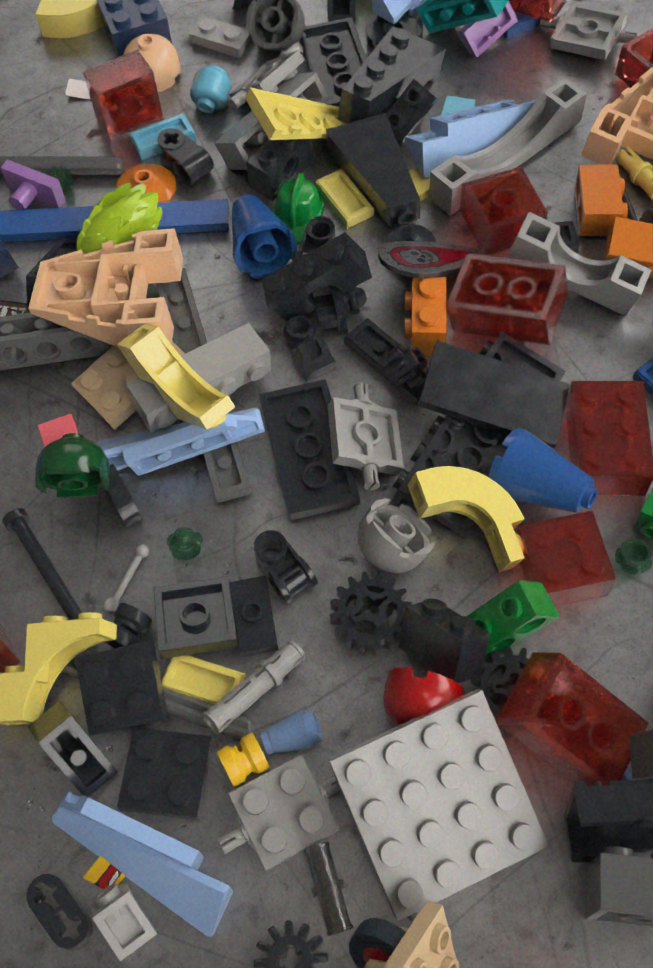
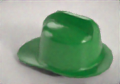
(297, 204)

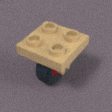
(422, 945)

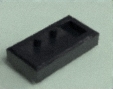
(253, 616)

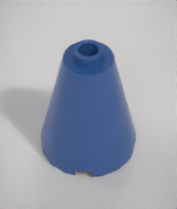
(260, 238)
(541, 475)

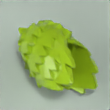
(119, 216)

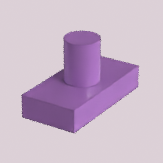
(482, 34)
(31, 185)

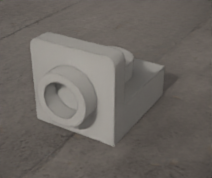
(121, 920)

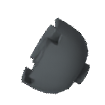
(275, 23)

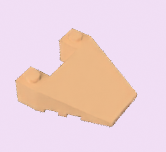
(624, 124)
(108, 288)

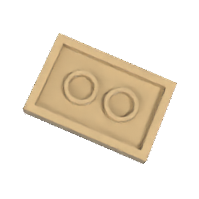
(105, 386)

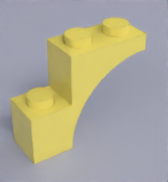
(176, 381)
(48, 651)

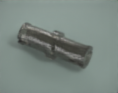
(328, 888)

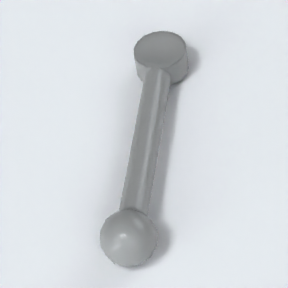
(112, 603)

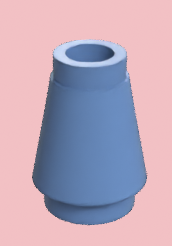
(293, 733)

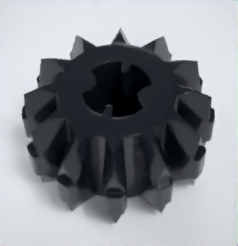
(280, 947)

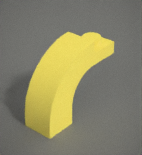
(68, 18)
(476, 497)

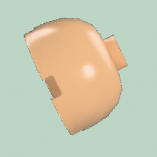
(160, 56)

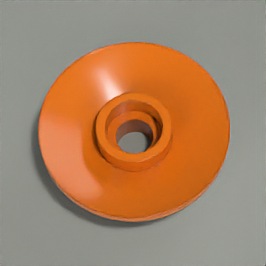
(154, 176)

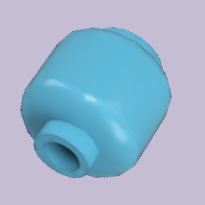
(210, 88)

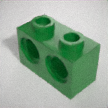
(515, 615)

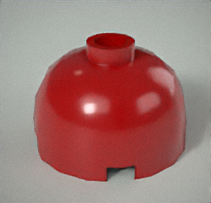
(415, 696)

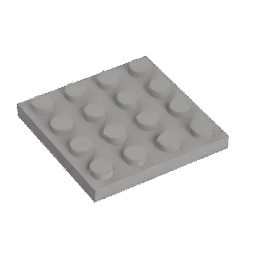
(438, 803)

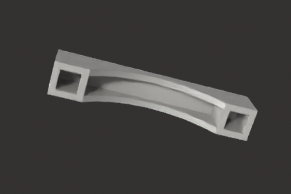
(549, 118)

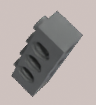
(37, 341)

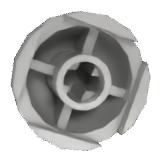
(393, 537)

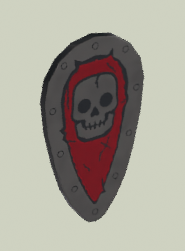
(424, 259)

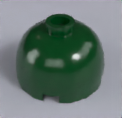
(72, 467)

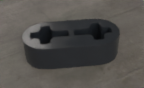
(122, 499)
(51, 919)

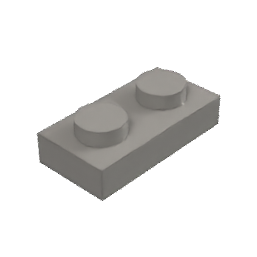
(220, 36)

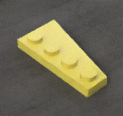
(291, 117)

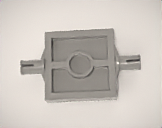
(588, 30)
(269, 75)
(365, 436)
(282, 813)

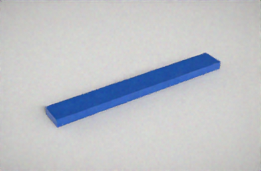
(68, 221)

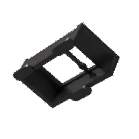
(609, 818)

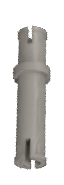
(266, 676)

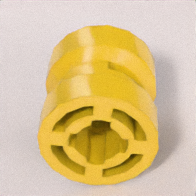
(243, 759)

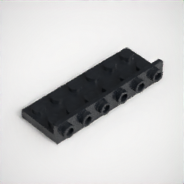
(466, 444)

